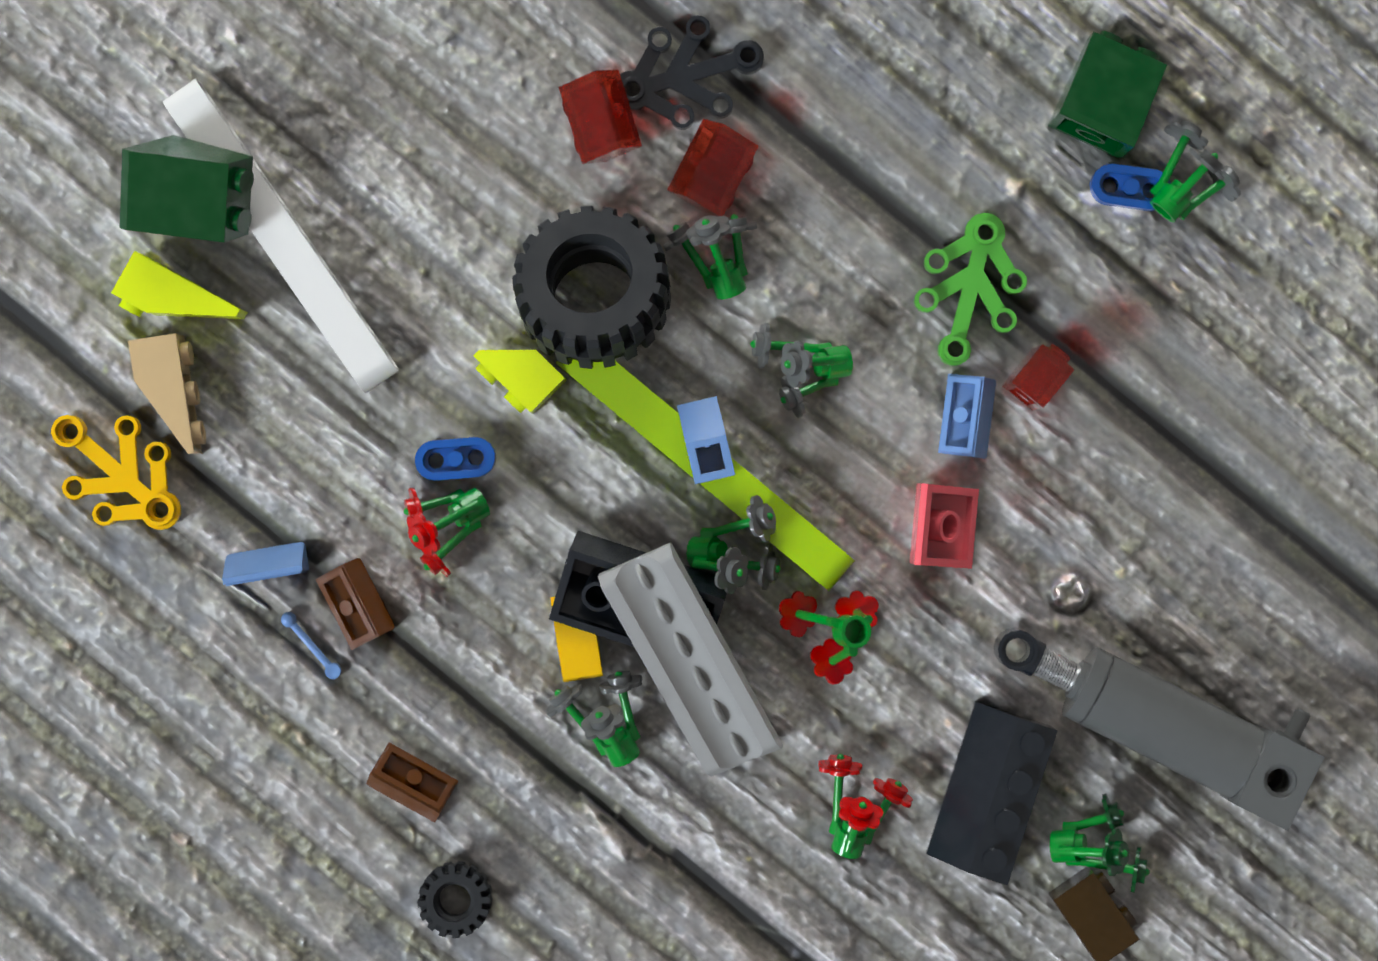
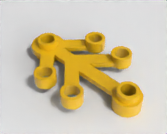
(123, 476)

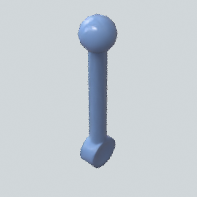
(332, 670)

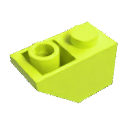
(523, 373)

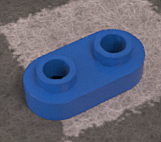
(1129, 186)
(456, 458)

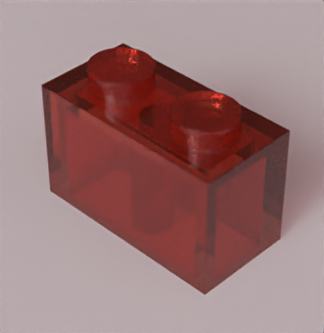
(600, 116)
(713, 168)
(1039, 376)

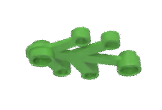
(972, 282)

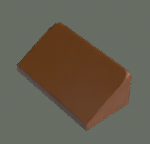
(355, 603)
(411, 782)

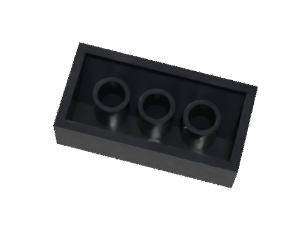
(582, 601)
(991, 792)

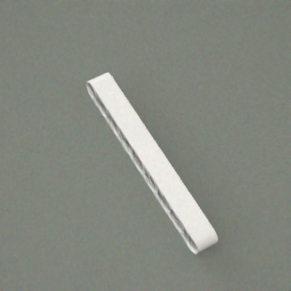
(290, 247)

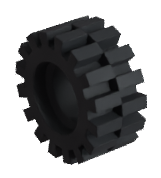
(449, 923)

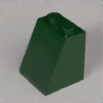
(1108, 94)
(186, 190)

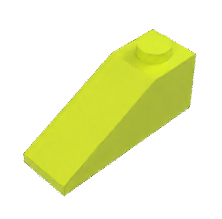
(162, 292)

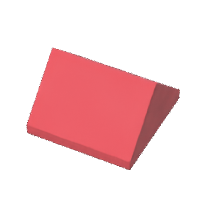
(944, 526)

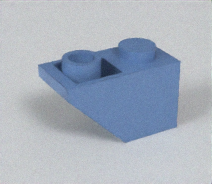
(706, 440)

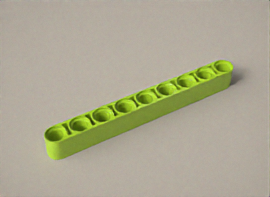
(663, 429)

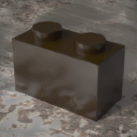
(1094, 915)

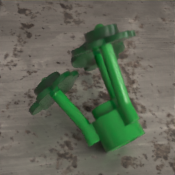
(1072, 847)

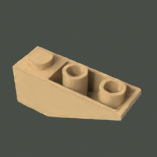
(164, 377)

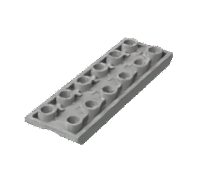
(689, 660)

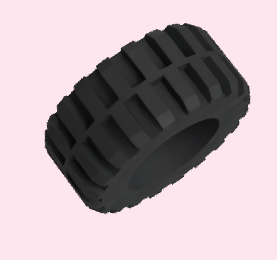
(583, 240)

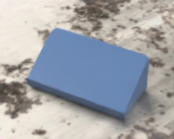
(967, 416)
(265, 563)

